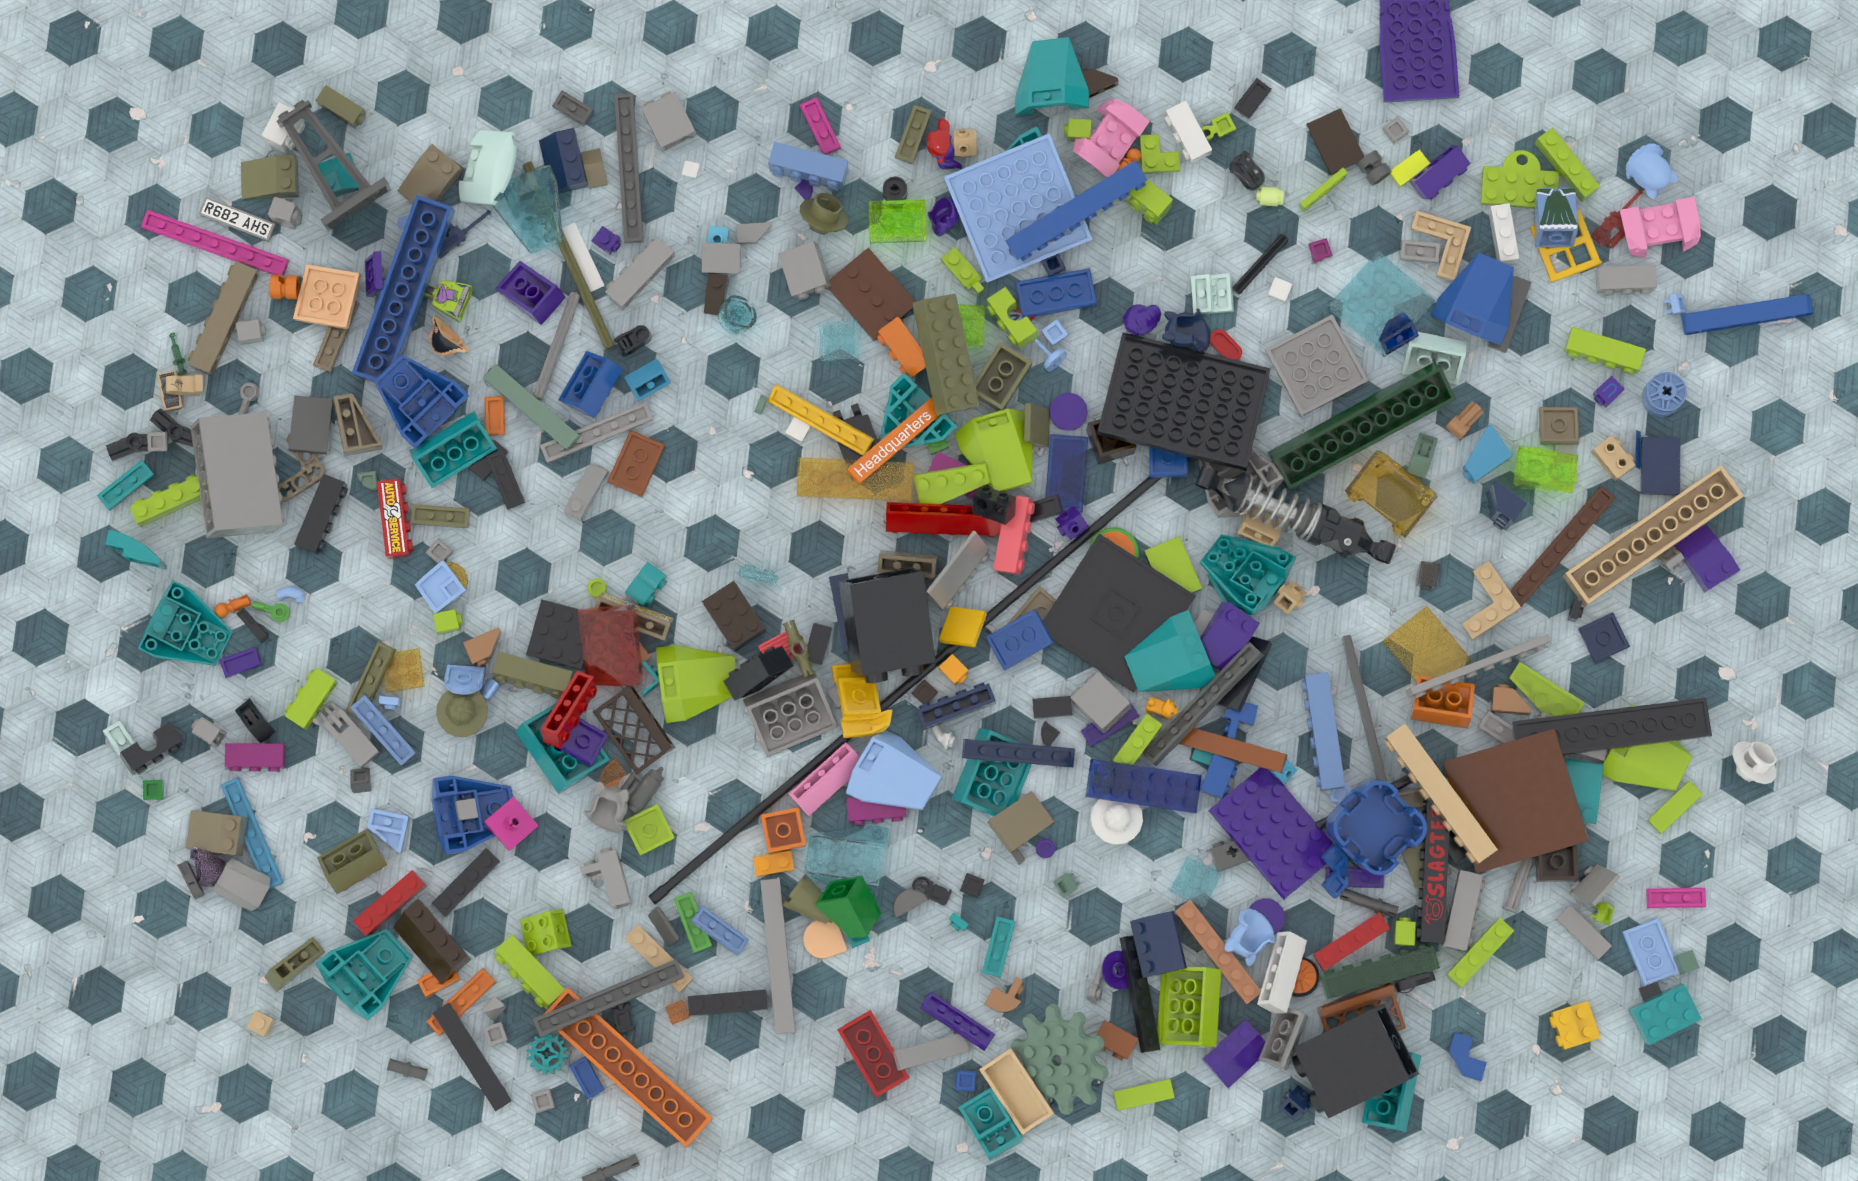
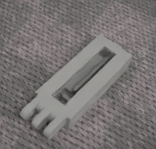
(352, 738)

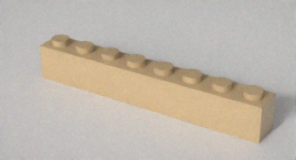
(1440, 793)

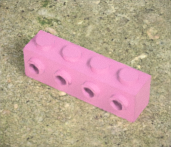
(825, 779)

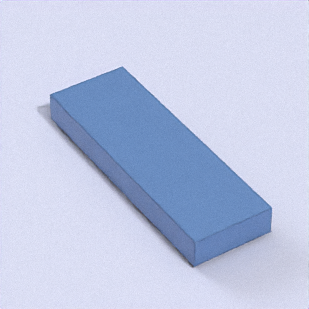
(719, 930)

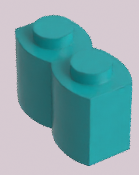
(646, 584)

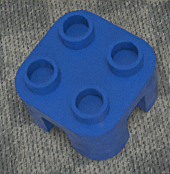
(1375, 826)

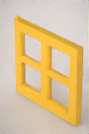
(1574, 269)

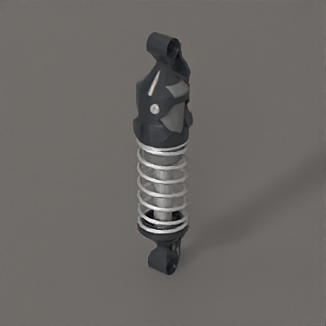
(1312, 522)

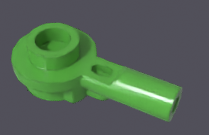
(278, 612)

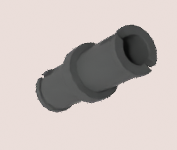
(407, 1069)

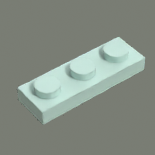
(120, 740)

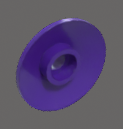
(1115, 980)

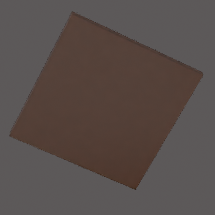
(1519, 798)

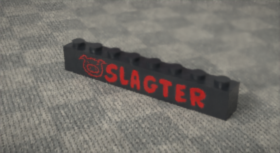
(1434, 879)

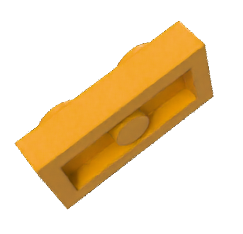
(773, 863)

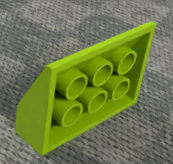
(1189, 1007)

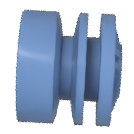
(1660, 404)

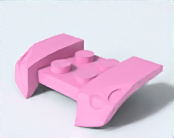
(1111, 137)
(1661, 226)

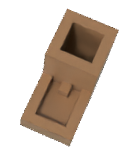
(1005, 1002)

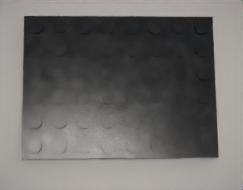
(1184, 401)

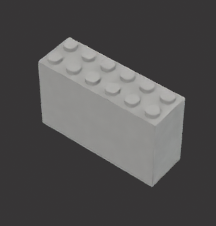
(237, 474)

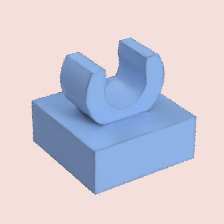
(1677, 303)

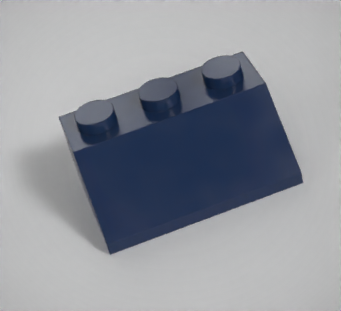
(564, 156)
(1503, 506)
(1158, 944)

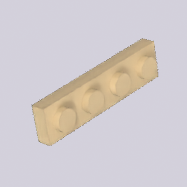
(654, 953)

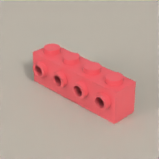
(1013, 538)

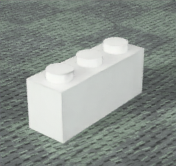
(1187, 132)
(1503, 233)

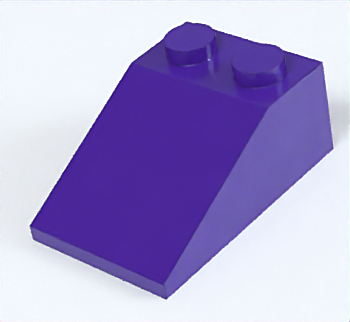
(531, 292)
(1707, 558)
(1227, 634)

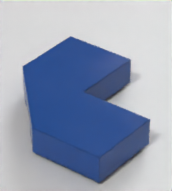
(1338, 879)
(1467, 1066)

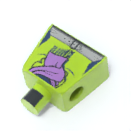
(450, 298)

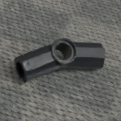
(168, 424)
(124, 446)

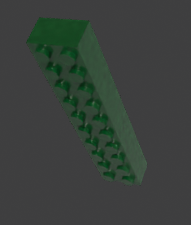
(1362, 425)

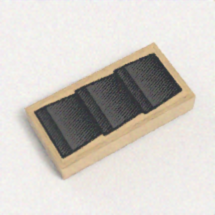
(170, 402)

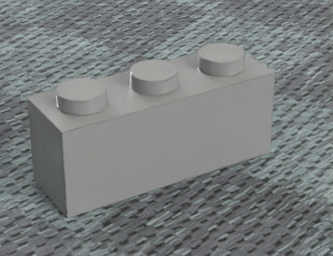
(1626, 279)

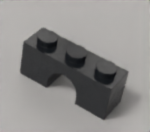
(138, 759)

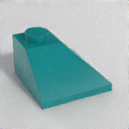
(337, 176)

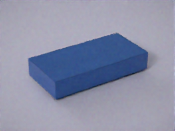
(586, 1077)

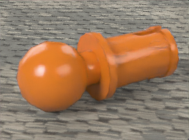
(1132, 155)
(234, 605)

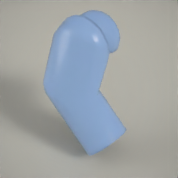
(291, 591)

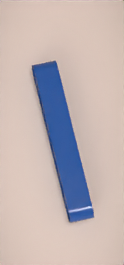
(1747, 314)

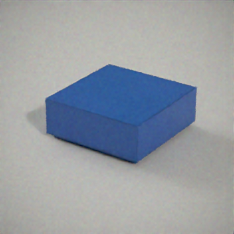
(965, 1081)

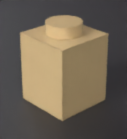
(261, 1023)

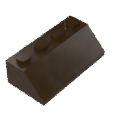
(431, 941)

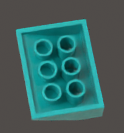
(559, 767)
(1586, 782)
(990, 784)

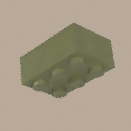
(1001, 377)

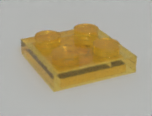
(404, 671)

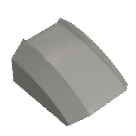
(242, 884)

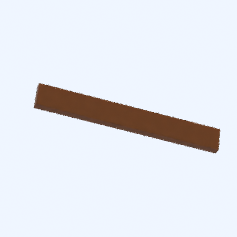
(1561, 545)

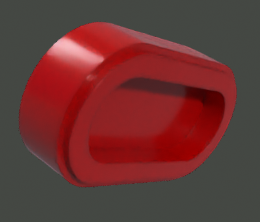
(1225, 345)

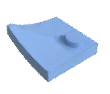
(440, 587)

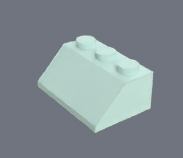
(1432, 348)

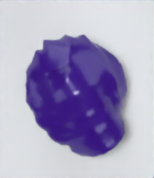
(943, 215)
(1141, 319)

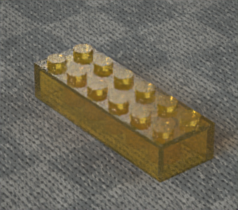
(830, 480)

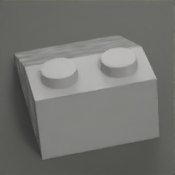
(1593, 886)

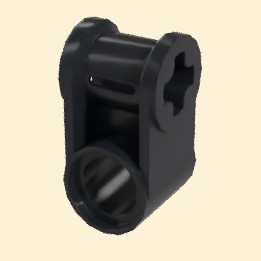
(632, 340)

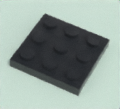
(557, 635)

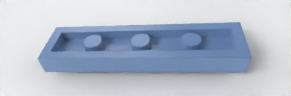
(383, 729)

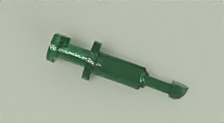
(177, 356)

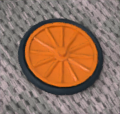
(1307, 978)

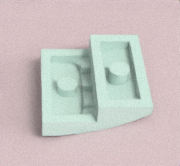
(1212, 293)

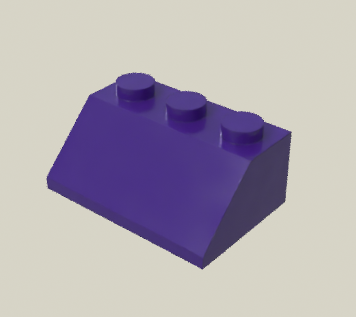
(1235, 1054)

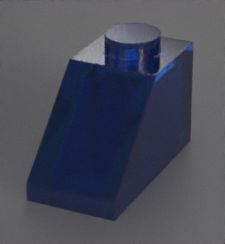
(1397, 333)

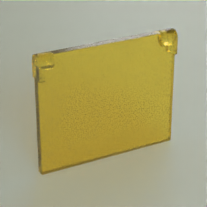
(1426, 646)

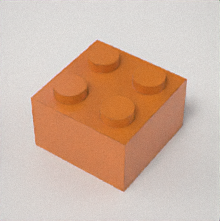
(783, 830)

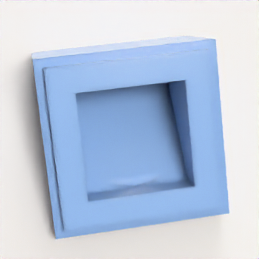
(489, 689)

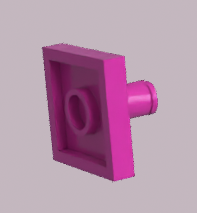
(511, 823)

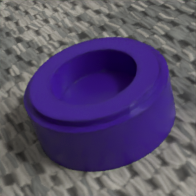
(1045, 848)

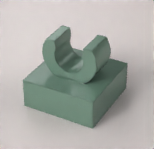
(1066, 884)

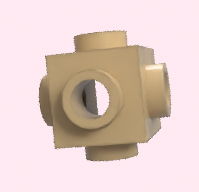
(964, 142)
(1290, 597)

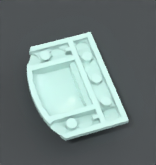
(488, 167)

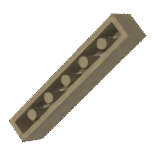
(223, 318)

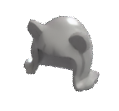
(608, 807)

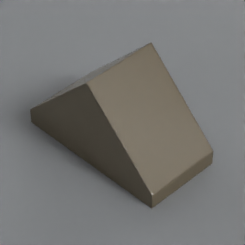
(594, 168)

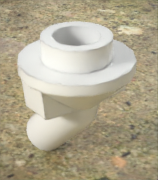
(946, 739)

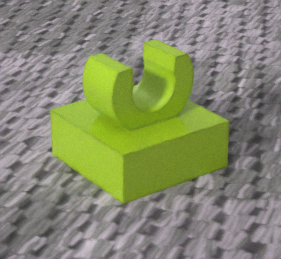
(1604, 914)

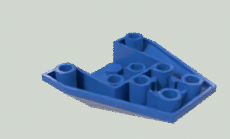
(1479, 299)

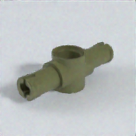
(802, 659)

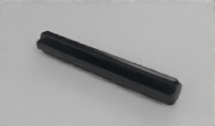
(1260, 264)

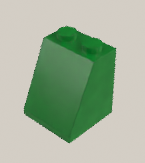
(850, 906)

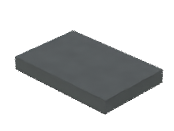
(310, 424)

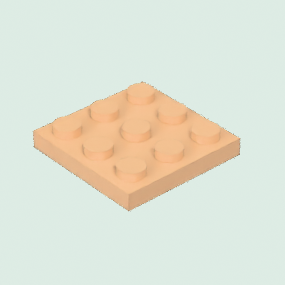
(327, 296)

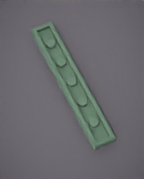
(531, 407)

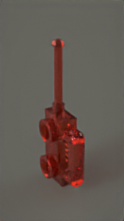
(1601, 233)

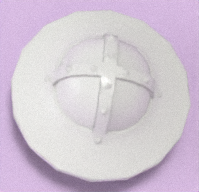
(1755, 761)
(1116, 821)

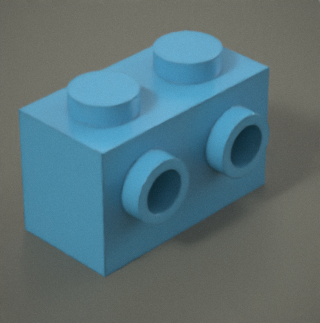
(647, 380)

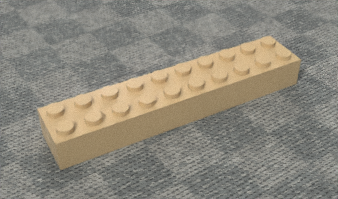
(1653, 536)

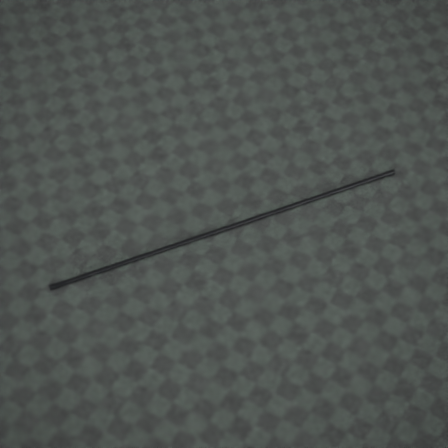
(663, 890)

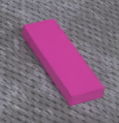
(820, 126)
(1676, 898)

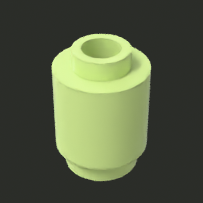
(1270, 196)

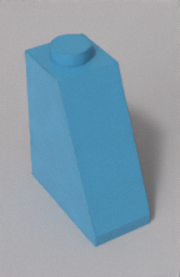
(1486, 456)

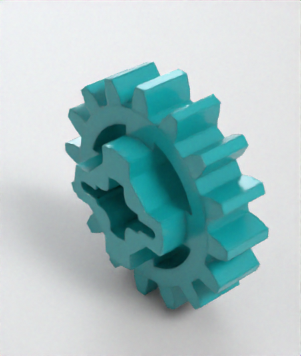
(547, 1062)

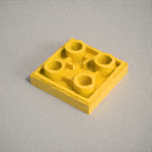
(962, 626)

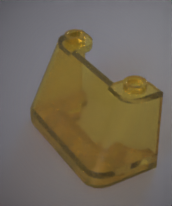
(1392, 492)

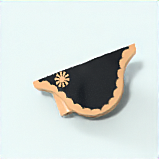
(444, 339)

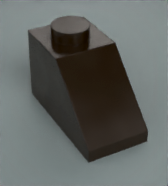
(1099, 81)
(715, 292)

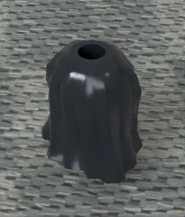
(1247, 171)

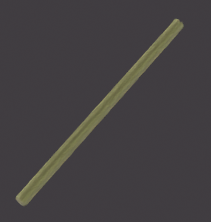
(581, 284)

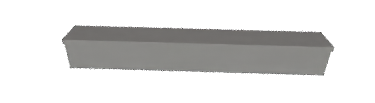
(778, 956)

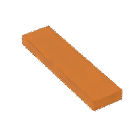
(466, 997)

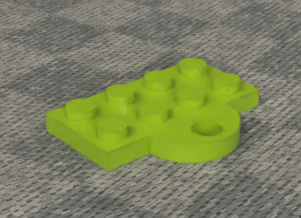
(1516, 182)

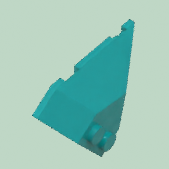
(903, 401)

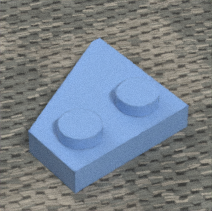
(389, 827)

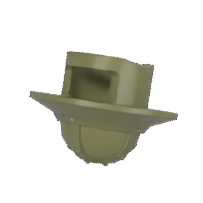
(824, 215)
(462, 713)

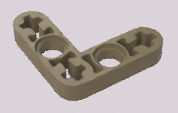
(308, 468)

